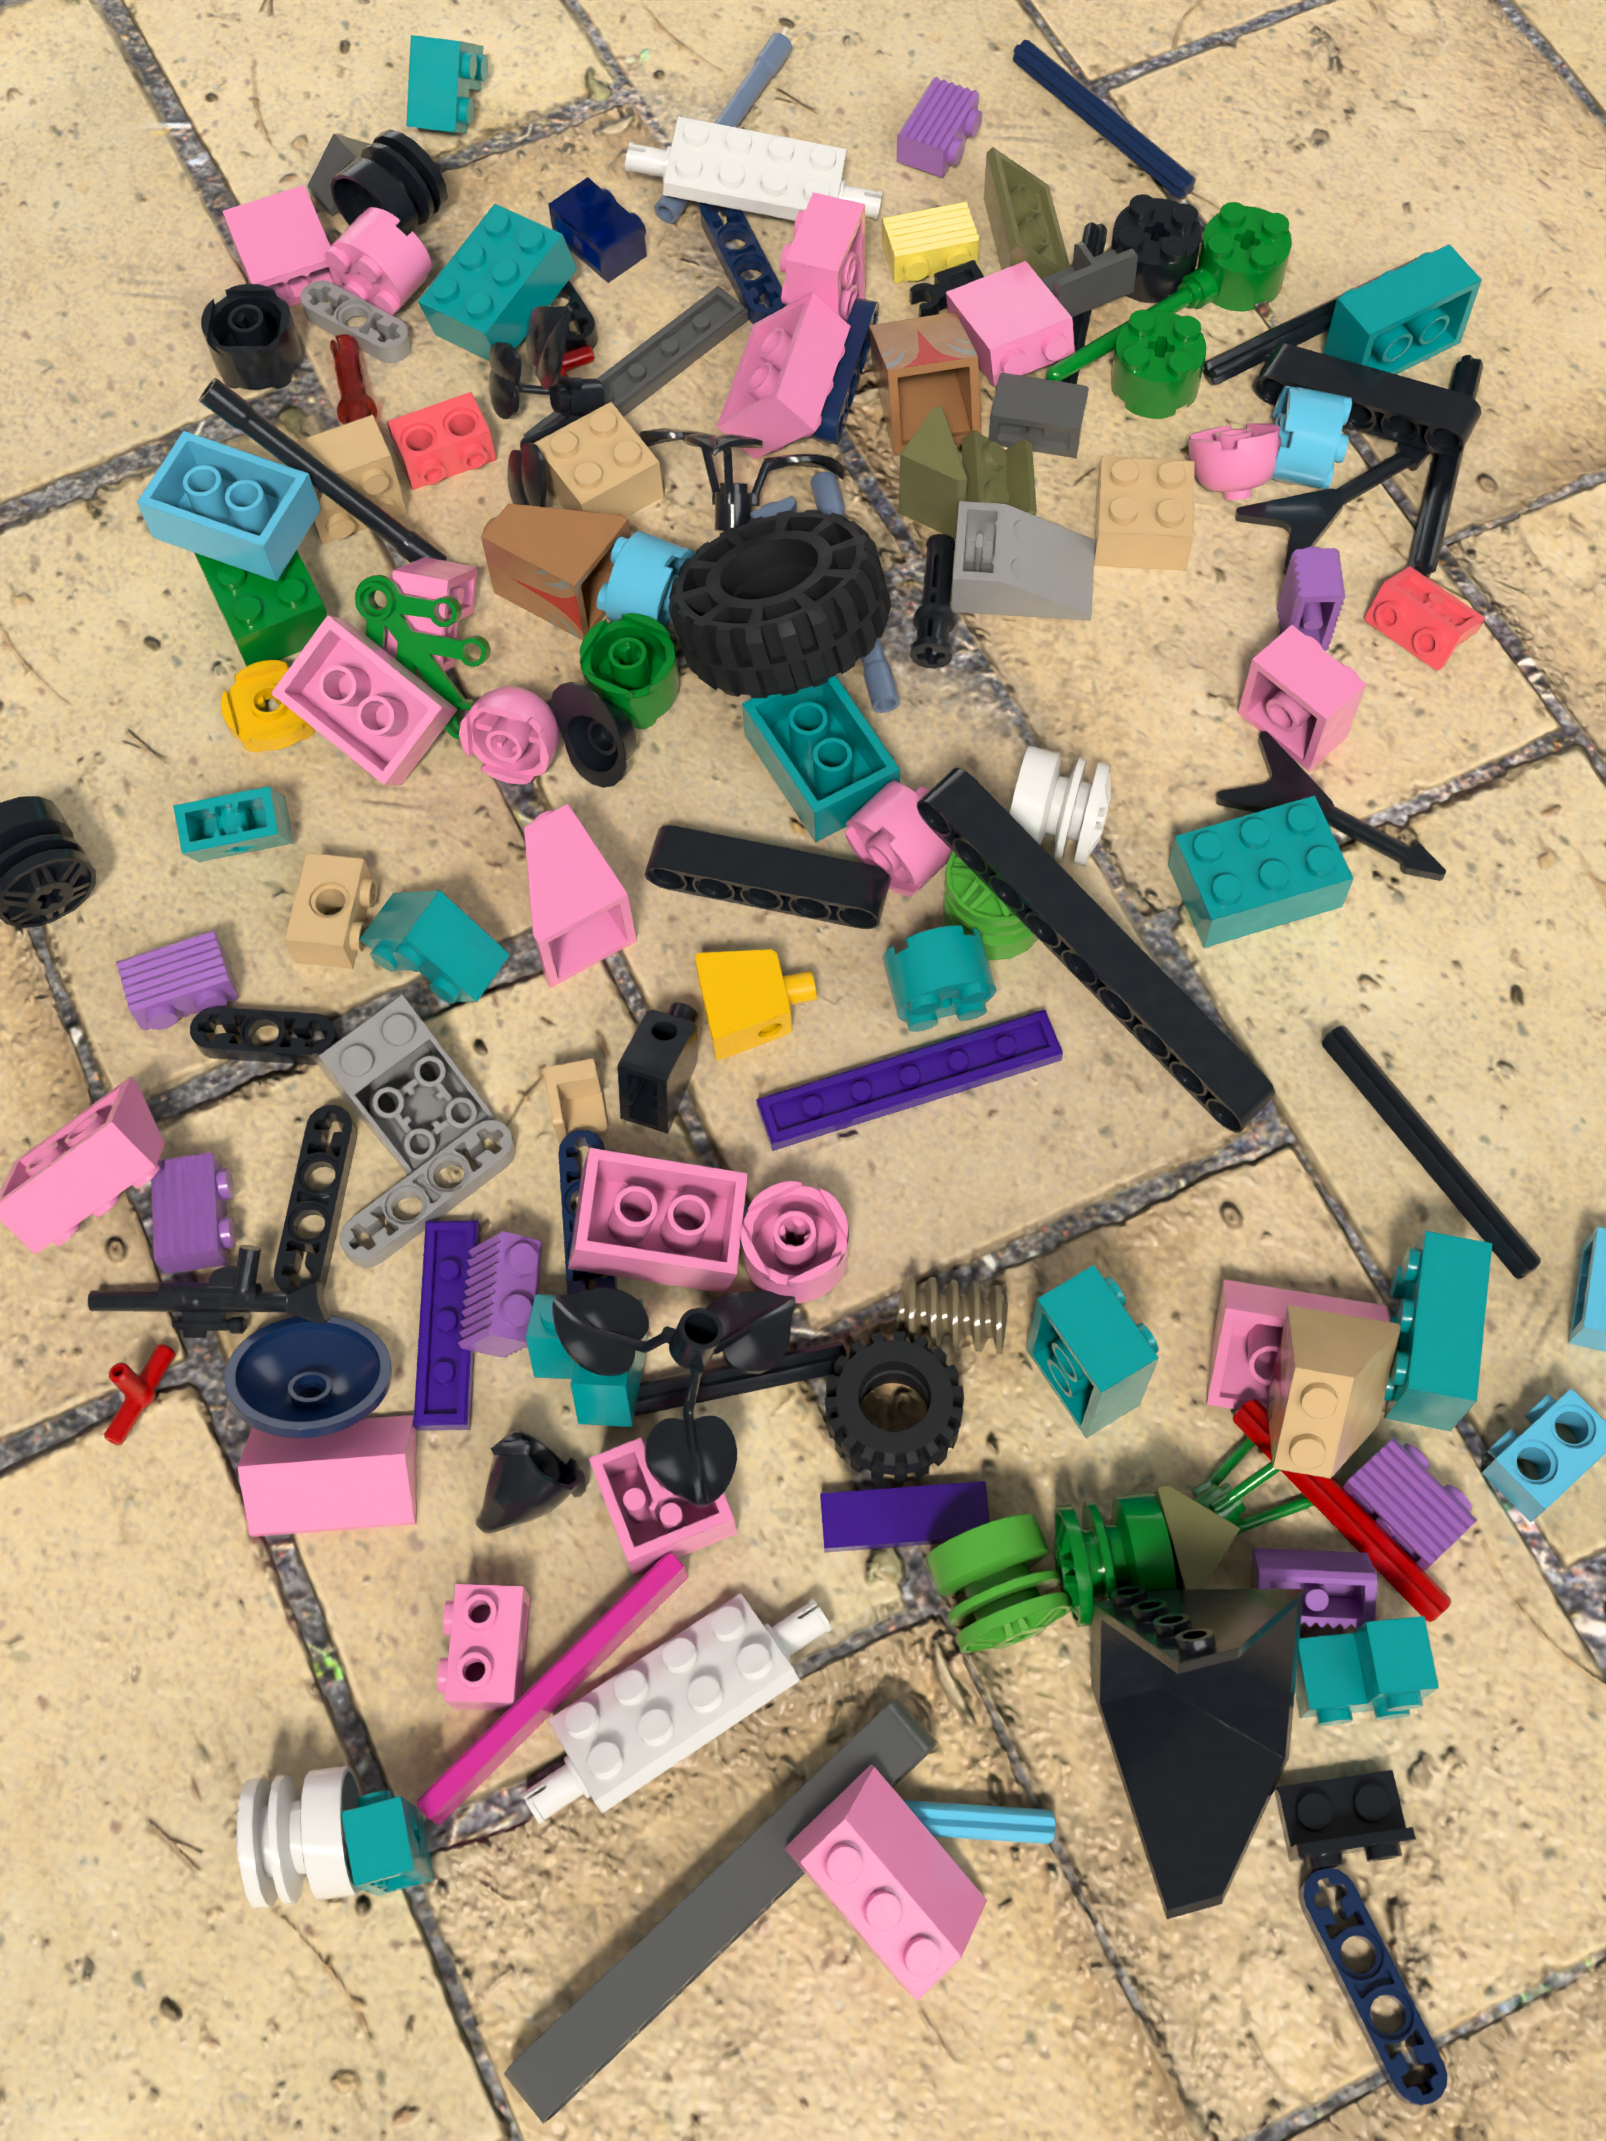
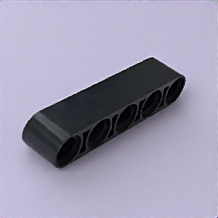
(1381, 401)
(768, 877)

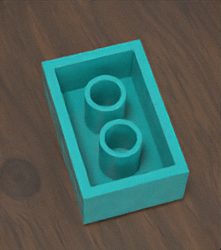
(497, 282)
(1405, 313)
(819, 753)
(1259, 871)
(1441, 1330)
(1092, 1350)

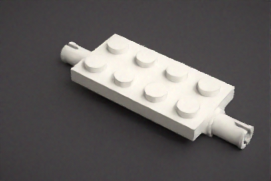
(747, 170)
(672, 1703)

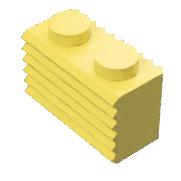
(929, 241)

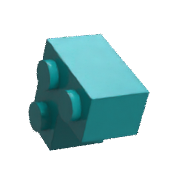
(440, 83)
(437, 939)
(595, 1397)
(1376, 1669)

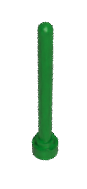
(1194, 292)

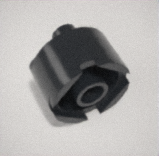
(1165, 240)
(252, 338)

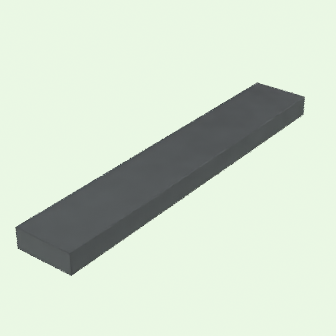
(667, 353)

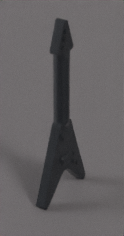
(1312, 513)
(1291, 783)

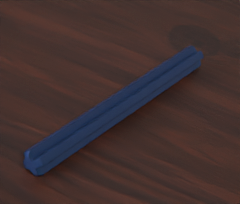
(1104, 119)

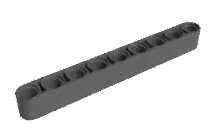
(703, 1923)

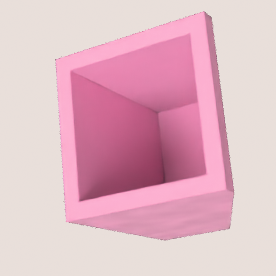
(574, 897)

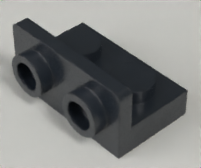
(1343, 1818)

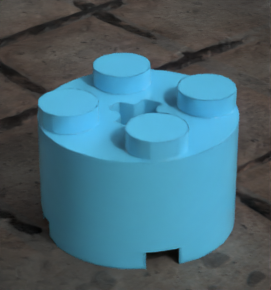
(1310, 435)
(642, 577)

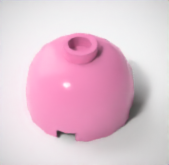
(1235, 458)
(511, 734)

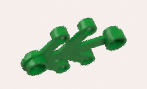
(417, 648)

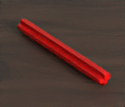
(1353, 1523)

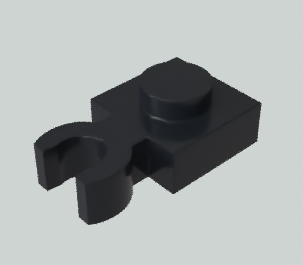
(944, 281)

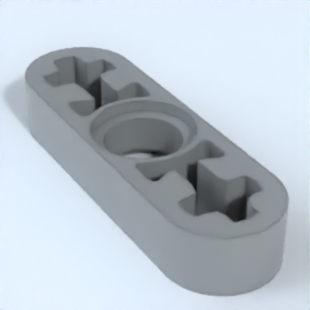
(349, 305)

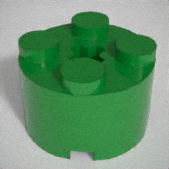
(1246, 255)
(1158, 363)
(632, 666)

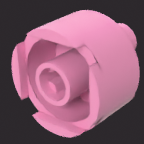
(379, 260)
(896, 838)
(810, 1218)

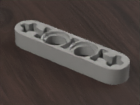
(422, 1186)

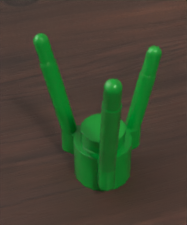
(1227, 1500)

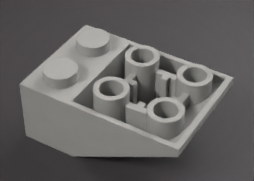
(1020, 565)
(403, 1085)

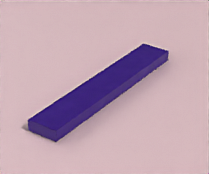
(908, 1080)

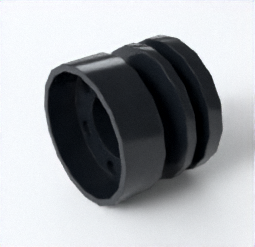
(392, 177)
(40, 864)

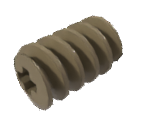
(952, 1313)

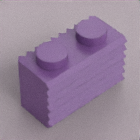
(939, 127)
(1312, 593)
(177, 981)
(192, 1213)
(500, 1294)
(1411, 1502)
(1335, 1583)

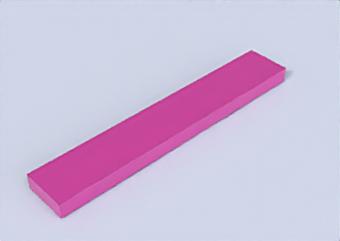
(552, 1689)

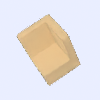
(575, 1098)

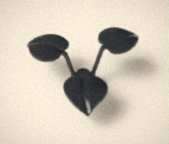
(570, 397)
(732, 499)
(750, 1329)

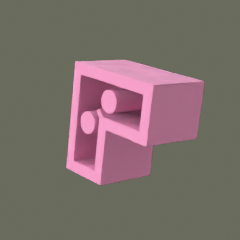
(432, 580)
(650, 1517)

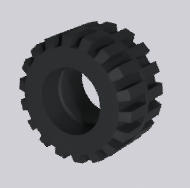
(903, 1364)

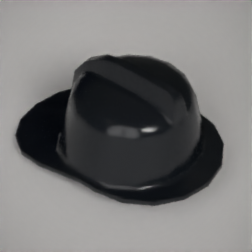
(594, 733)

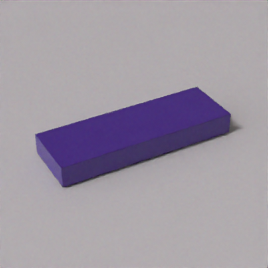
(901, 1515)

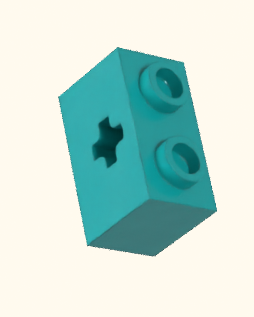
(233, 824)
(387, 1844)

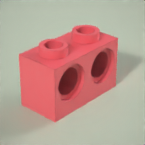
(442, 440)

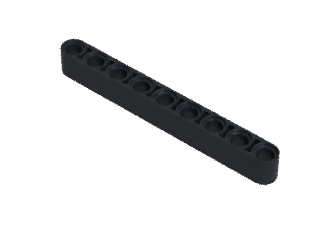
(1095, 950)

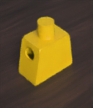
(748, 998)

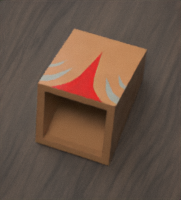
(925, 367)
(553, 561)

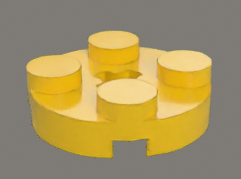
(256, 728)

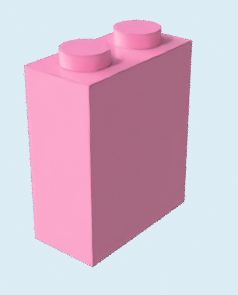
(281, 243)
(1013, 321)

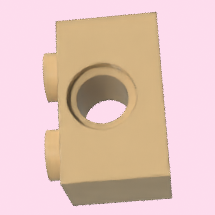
(325, 885)

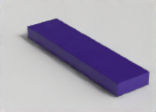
(443, 1367)

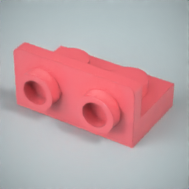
(1422, 617)

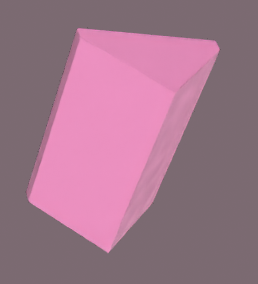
(331, 1480)

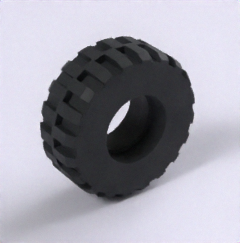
(780, 603)

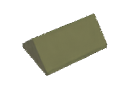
(1022, 217)

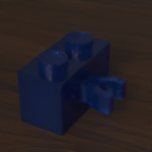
(599, 229)

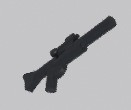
(206, 1303)

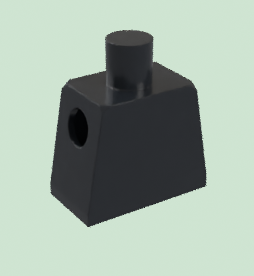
(658, 1067)

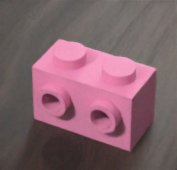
(485, 1647)

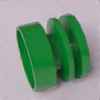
(1114, 1555)

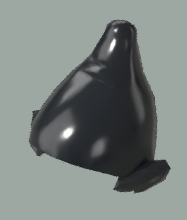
(526, 1482)

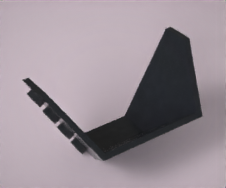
(1197, 1723)

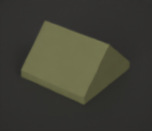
(932, 476)
(1196, 1537)

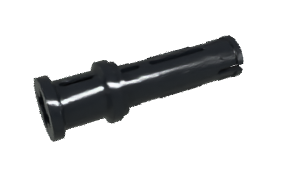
(934, 618)

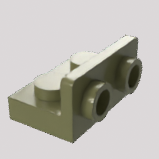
(998, 473)

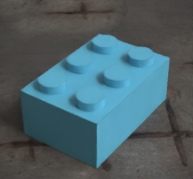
(229, 505)

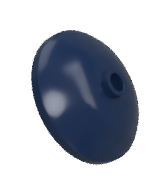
(307, 1377)

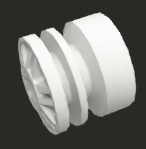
(1060, 804)
(292, 1837)

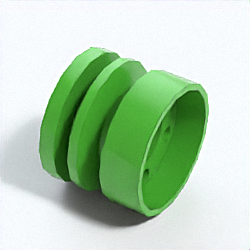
(975, 906)
(1001, 1593)

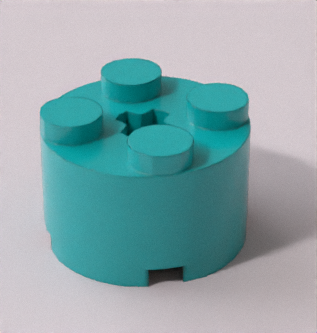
(939, 977)

